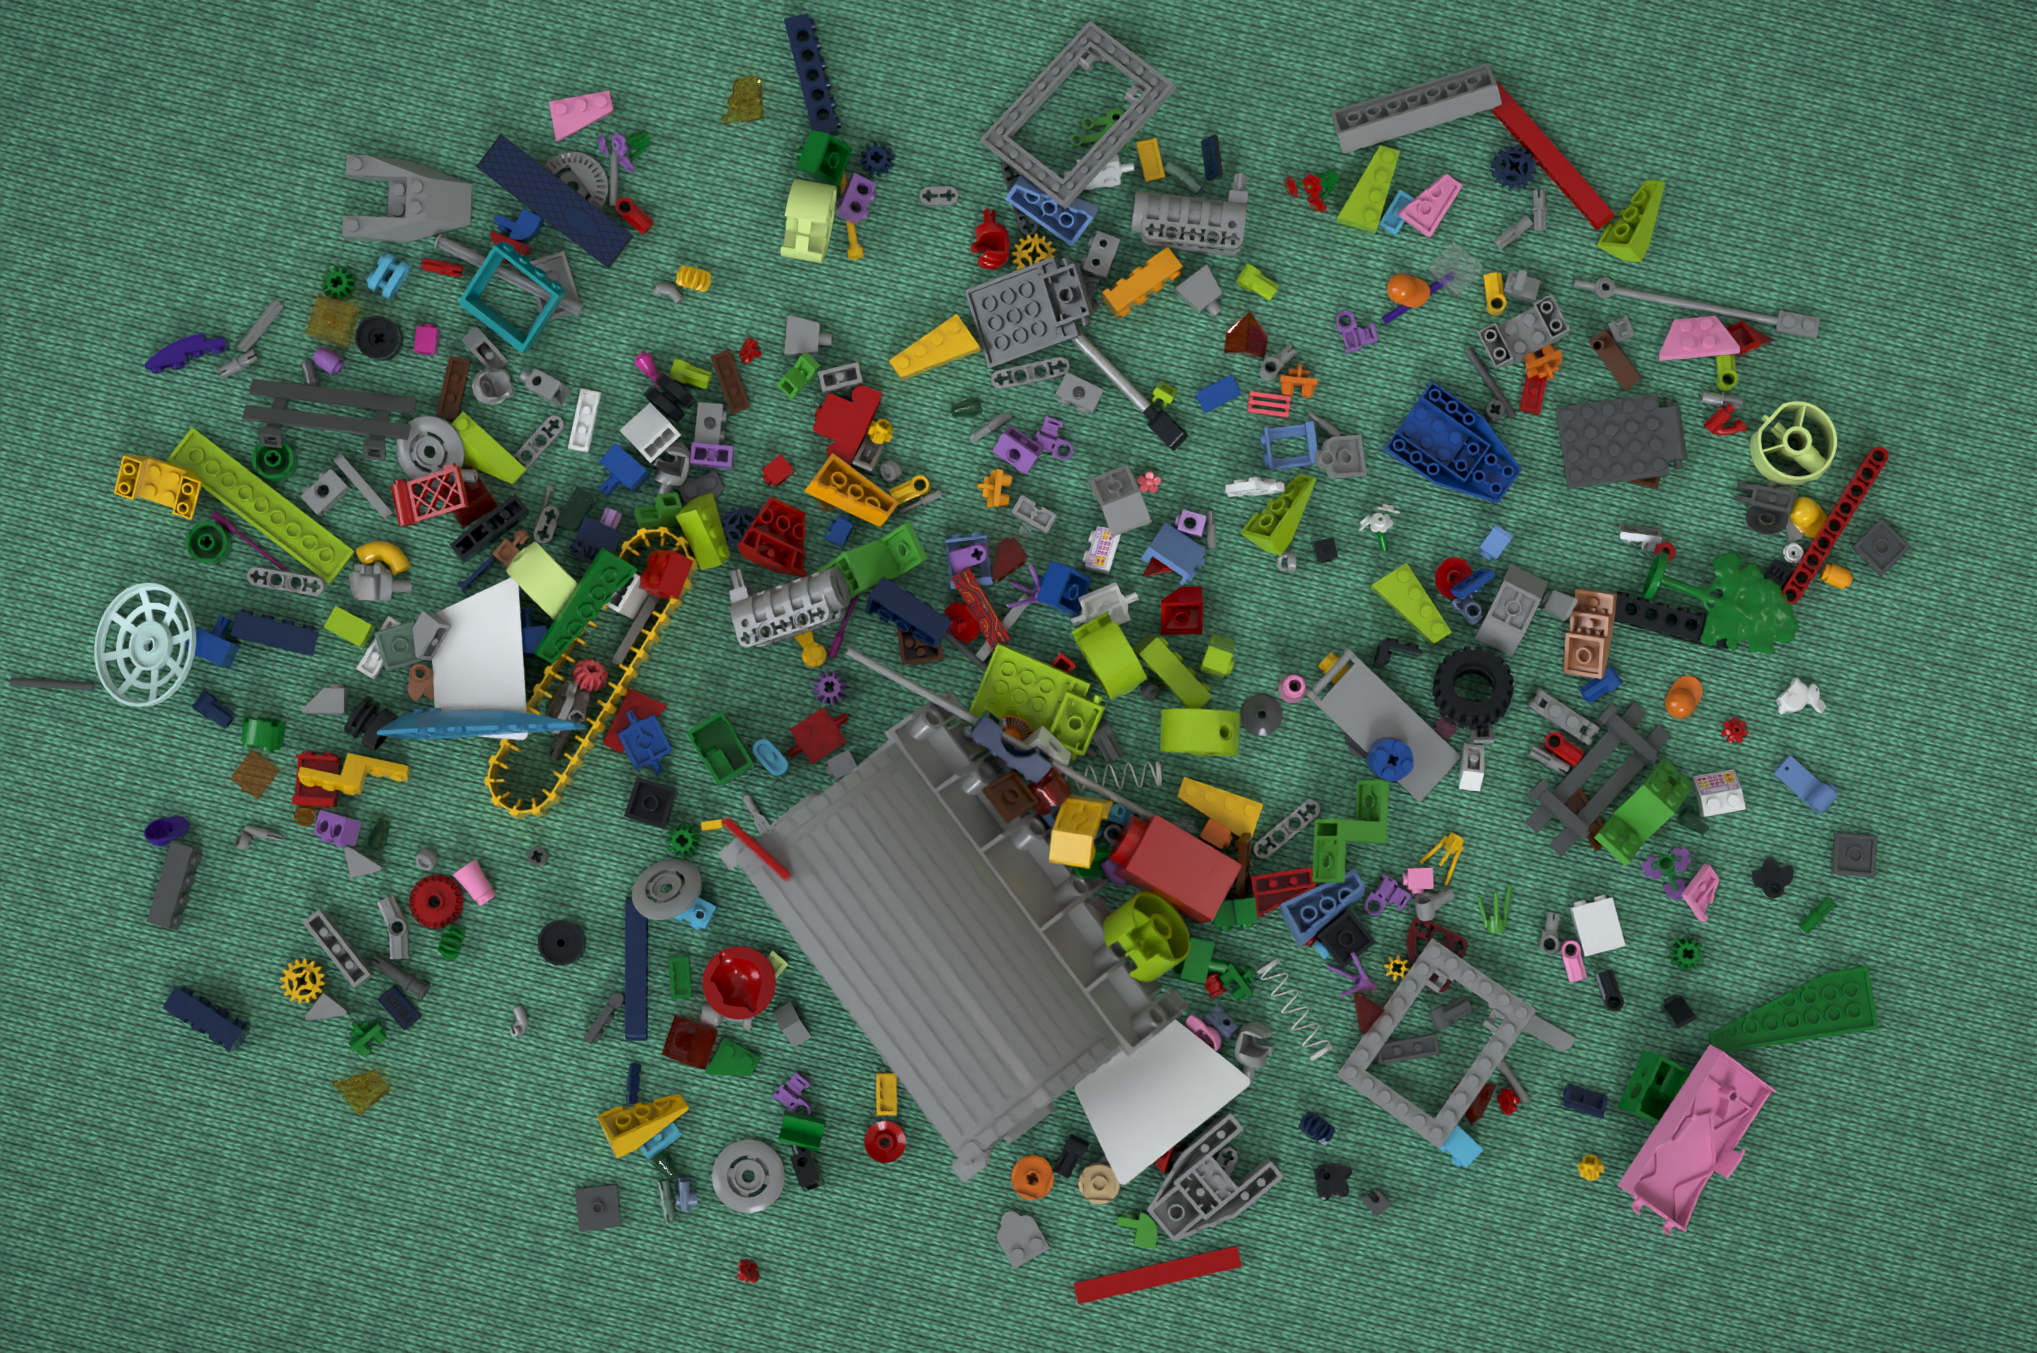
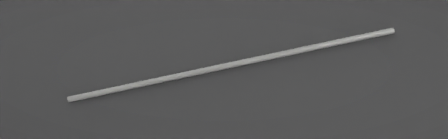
(1008, 738)

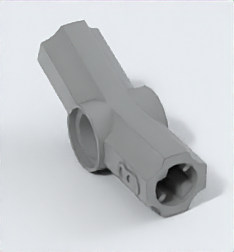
(398, 941)

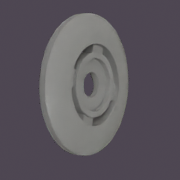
(585, 172)
(419, 438)
(675, 901)
(767, 1169)

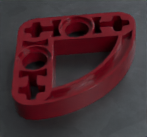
(1450, 937)

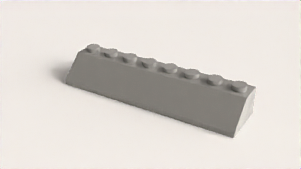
(1416, 108)

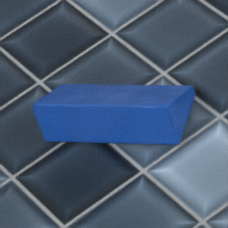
(1218, 393)

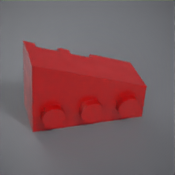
(1276, 888)

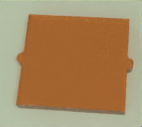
(254, 774)

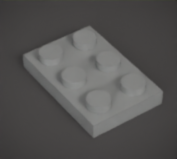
(557, 269)

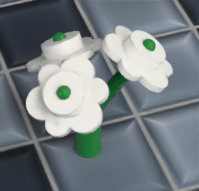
(1379, 524)

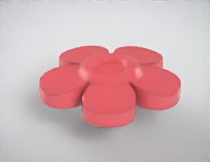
(1149, 481)

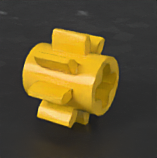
(880, 431)
(1390, 966)
(1591, 1167)

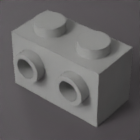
(1100, 256)

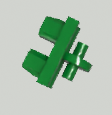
(1232, 973)
(365, 1033)

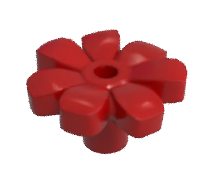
(749, 350)
(1730, 730)
(1508, 1101)
(748, 1271)

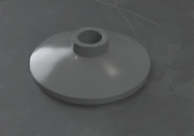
(1766, 521)
(1250, 718)

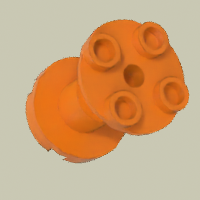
(1032, 1177)

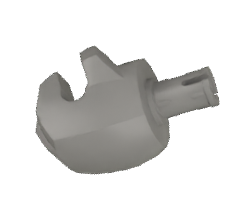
(672, 471)

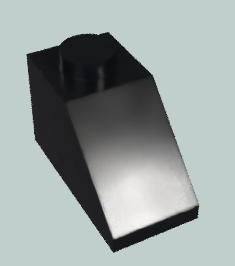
(1677, 1011)

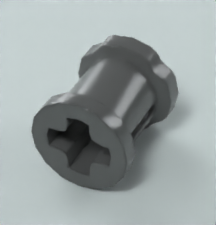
(1495, 403)
(532, 853)

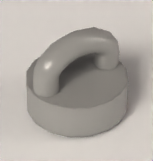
(890, 470)
(1290, 559)
(426, 859)

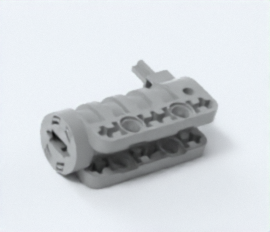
(1192, 218)
(788, 604)

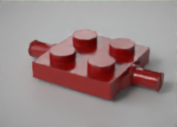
(817, 735)

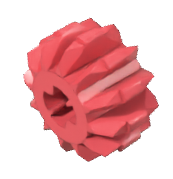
(590, 675)

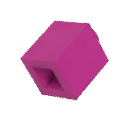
(427, 340)

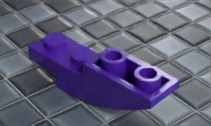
(178, 353)

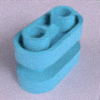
(377, 279)
(770, 757)

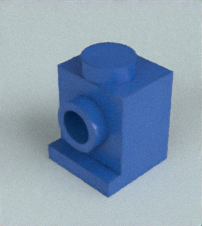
(840, 531)

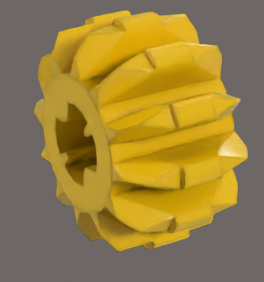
(693, 278)

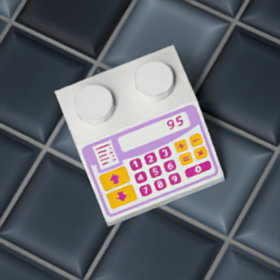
(1101, 551)
(1718, 793)

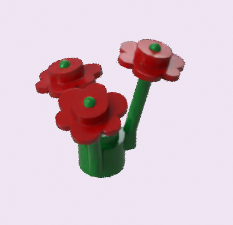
(1314, 185)

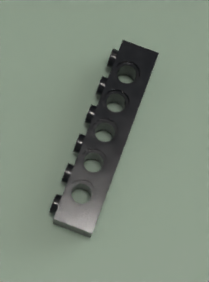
(1659, 624)

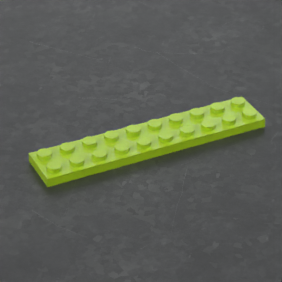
(262, 506)

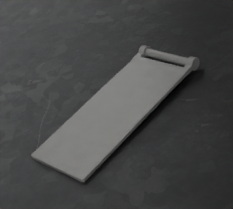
(1371, 710)

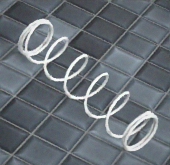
(1158, 780)
(1265, 969)

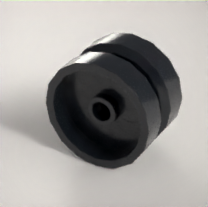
(671, 395)
(550, 946)

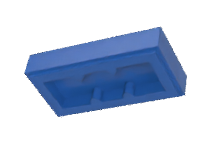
(1472, 583)

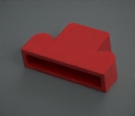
(847, 421)

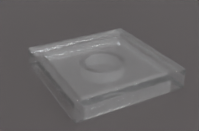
(1454, 269)

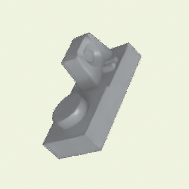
(1648, 536)

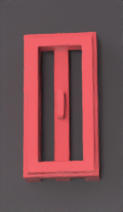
(1269, 404)

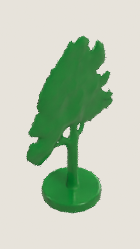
(1749, 607)

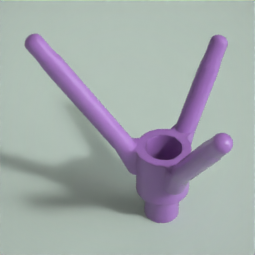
(1034, 593)
(1361, 981)

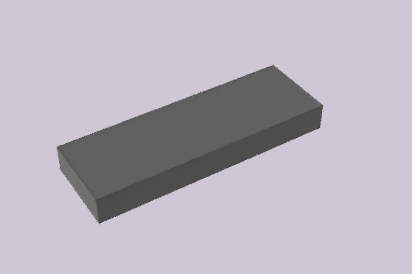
(1408, 1049)

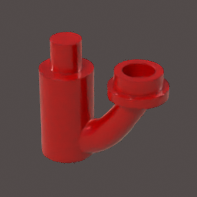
(1719, 418)

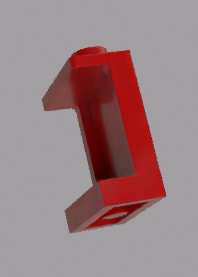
(316, 795)

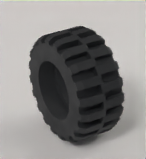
(1477, 663)

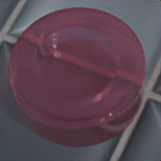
(1445, 729)

